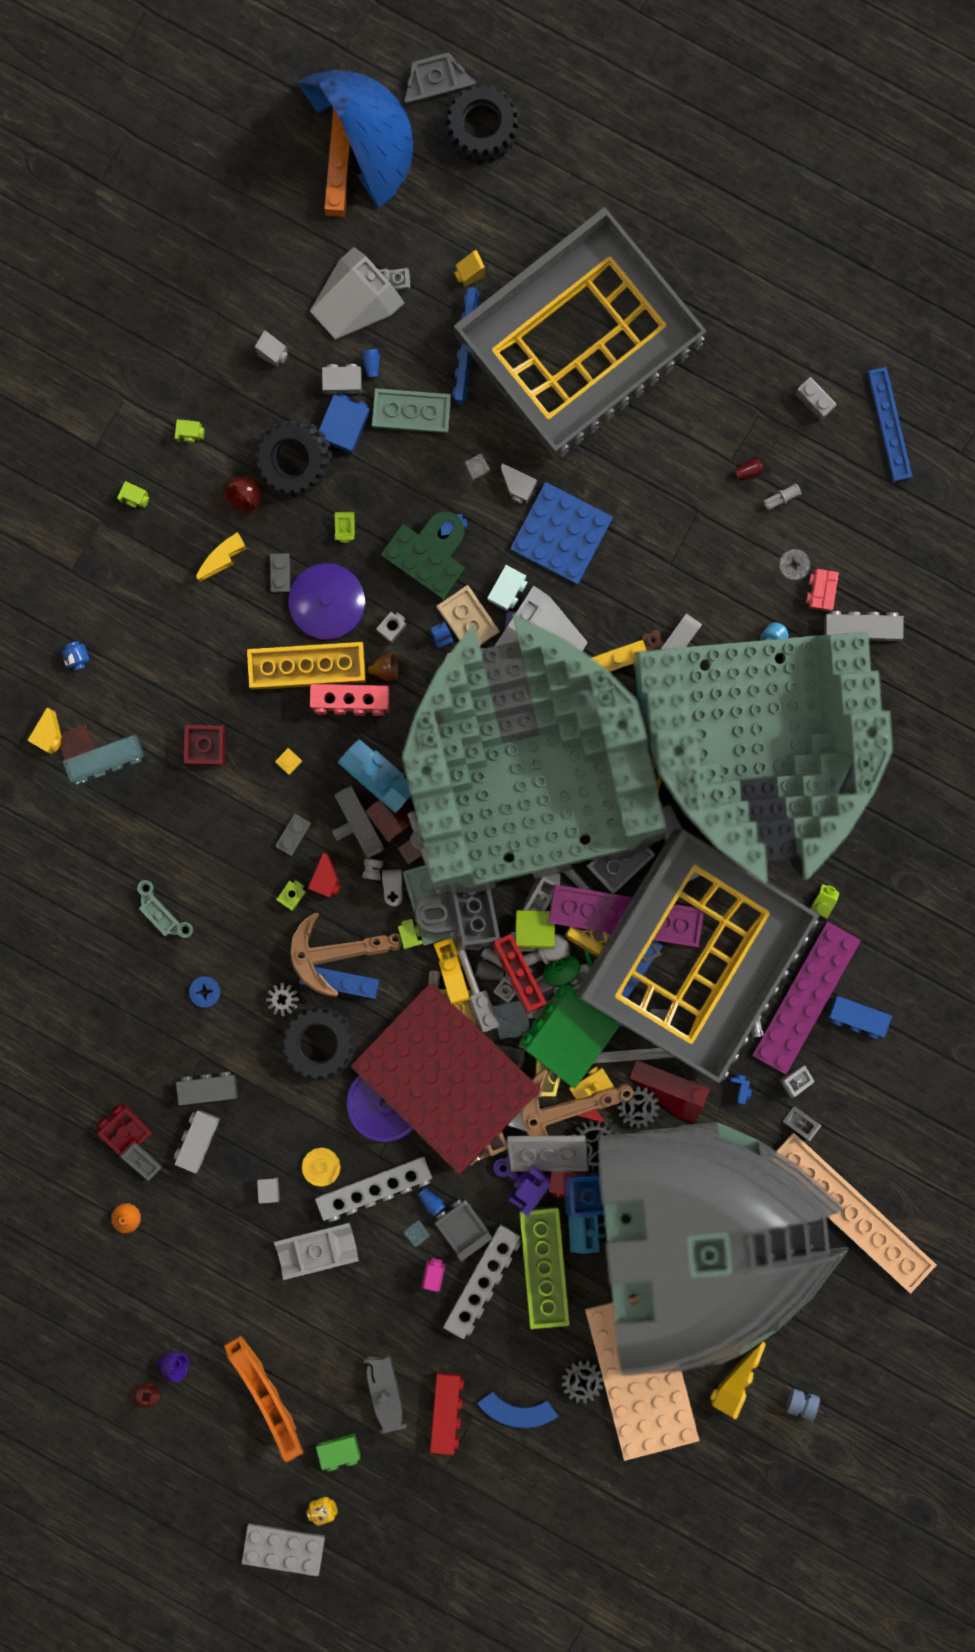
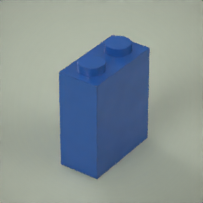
(344, 422)

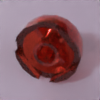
(243, 494)

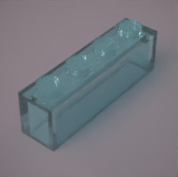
(104, 758)

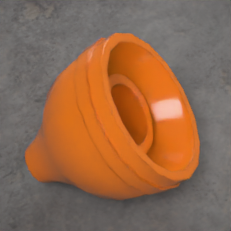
(125, 1218)

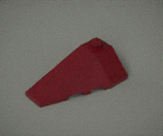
(675, 1093)

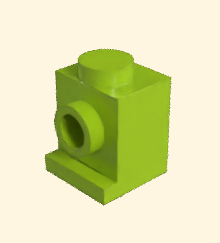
(188, 431)
(133, 495)
(290, 902)
(409, 934)

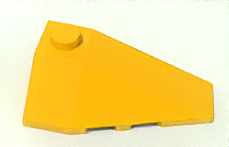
(730, 1392)

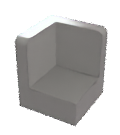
(268, 1190)

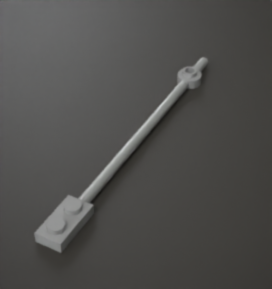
(479, 1001)

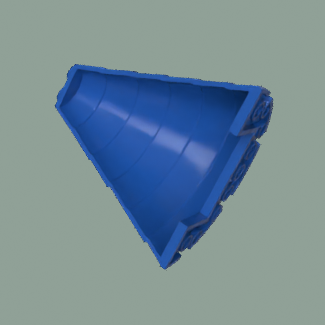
(373, 125)

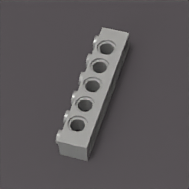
(326, 1201)
(454, 1323)

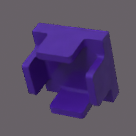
(530, 1189)

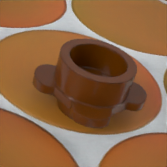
(653, 645)

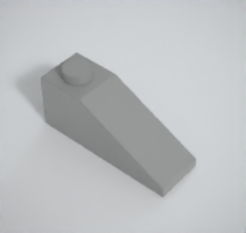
(541, 893)

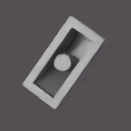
(271, 349)
(518, 484)

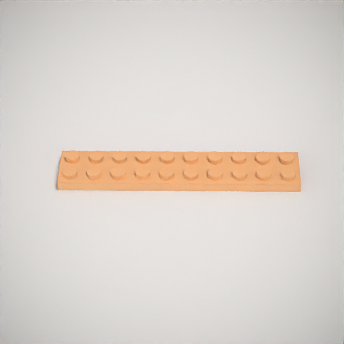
(862, 1220)

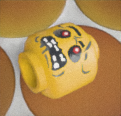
(322, 1511)

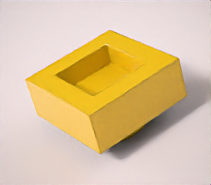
(288, 761)

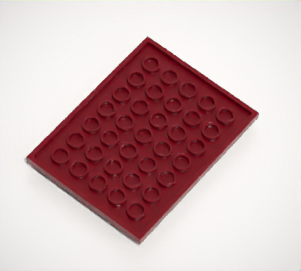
(445, 1078)

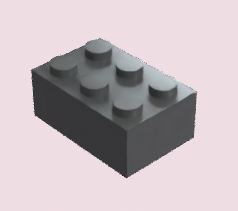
(617, 872)

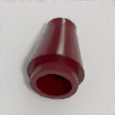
(749, 469)

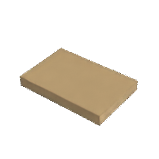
(463, 610)

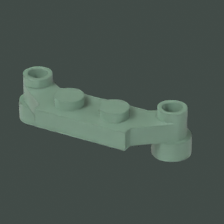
(159, 914)

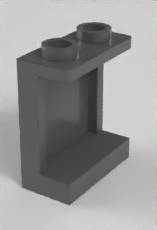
(463, 1229)

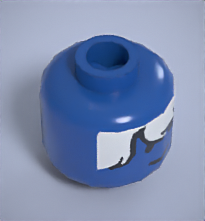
(75, 655)

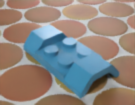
(376, 775)

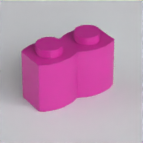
(433, 1274)

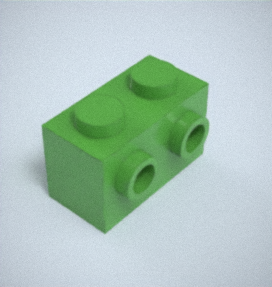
(338, 1452)

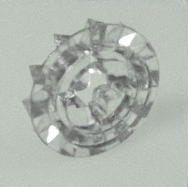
(799, 557)

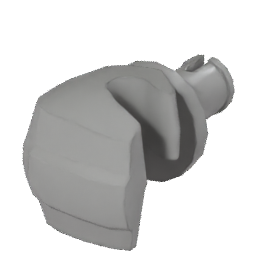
(560, 951)

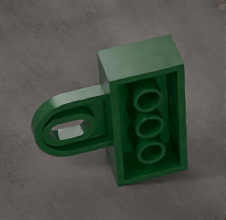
(428, 557)

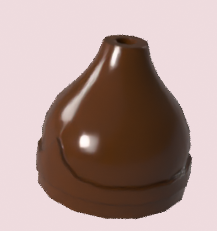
(385, 667)

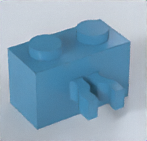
(584, 1234)

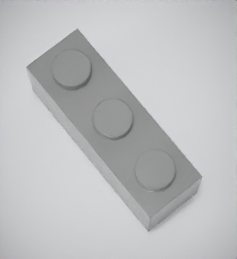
(196, 1141)

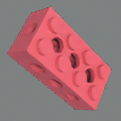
(320, 693)

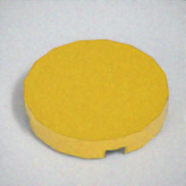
(321, 1167)

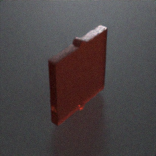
(75, 742)

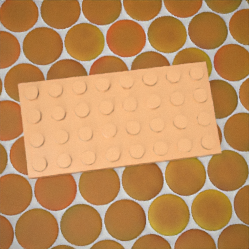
(647, 1409)

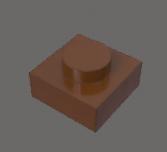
(409, 852)

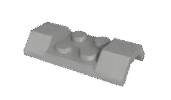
(317, 1251)

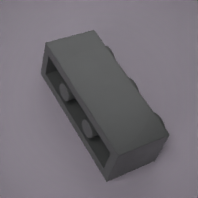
(207, 1088)

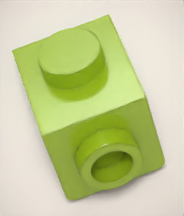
(344, 526)
(825, 900)

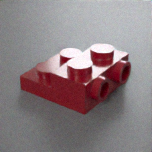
(122, 1128)

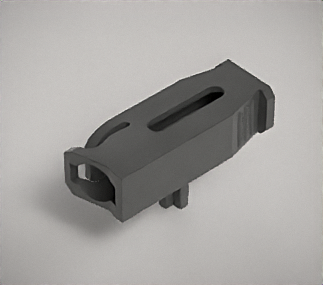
(357, 823)
(385, 1393)

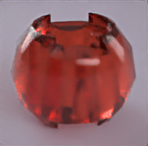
(148, 1388)

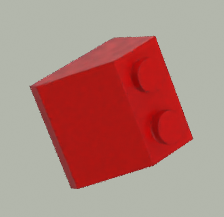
(325, 878)

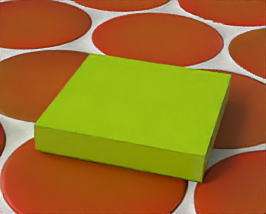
(534, 930)

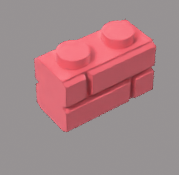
(822, 590)

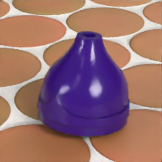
(173, 1366)

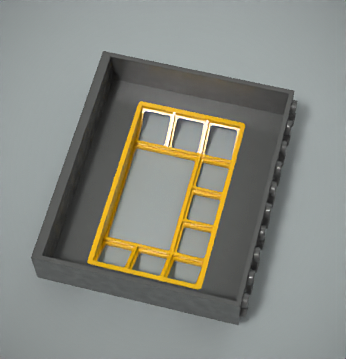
(547, 287)
(744, 984)

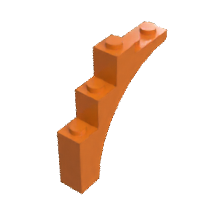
(266, 1396)

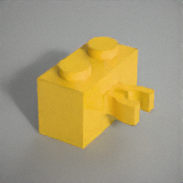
(594, 1082)

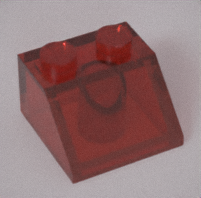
(389, 822)

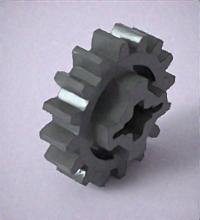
(647, 1116)
(590, 1376)

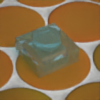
(416, 1233)

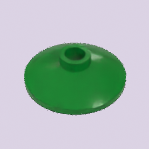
(561, 971)

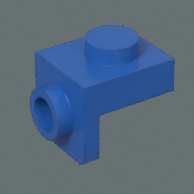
(743, 1092)

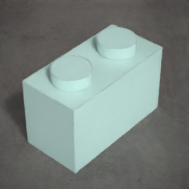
(507, 588)

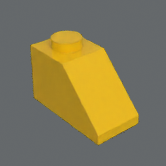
(470, 269)
(47, 732)
(454, 980)

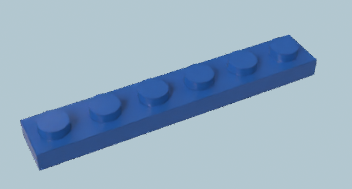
(464, 358)

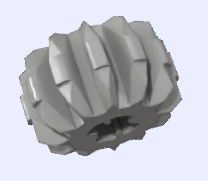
(289, 1000)

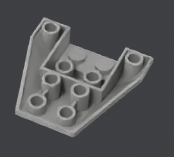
(355, 296)
(543, 612)

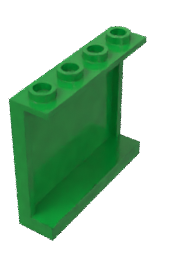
(568, 1036)

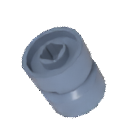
(802, 1404)

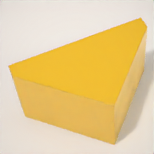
(446, 949)

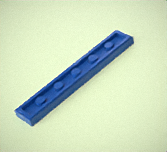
(889, 424)

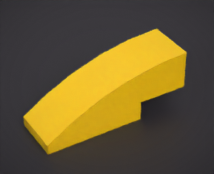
(220, 557)

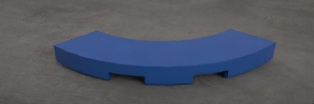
(517, 1416)

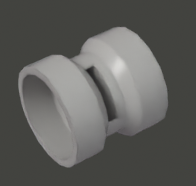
(370, 873)

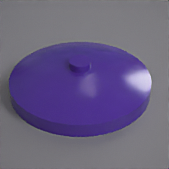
(326, 601)
(373, 1115)

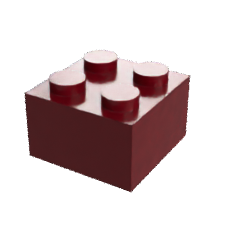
(204, 745)

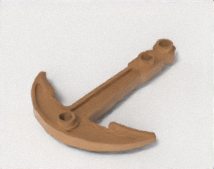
(318, 955)
(568, 1109)

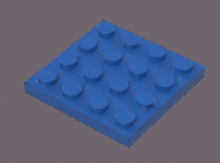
(561, 533)

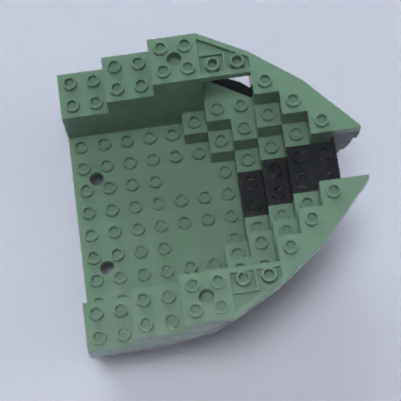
(767, 746)

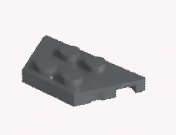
(436, 78)

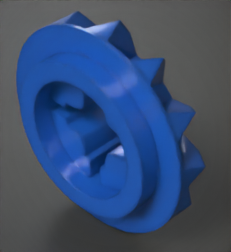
(198, 985)

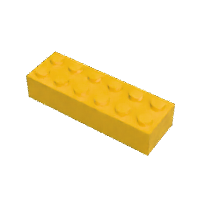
(306, 665)

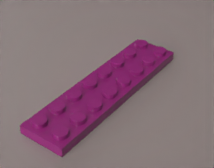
(603, 910)
(806, 997)

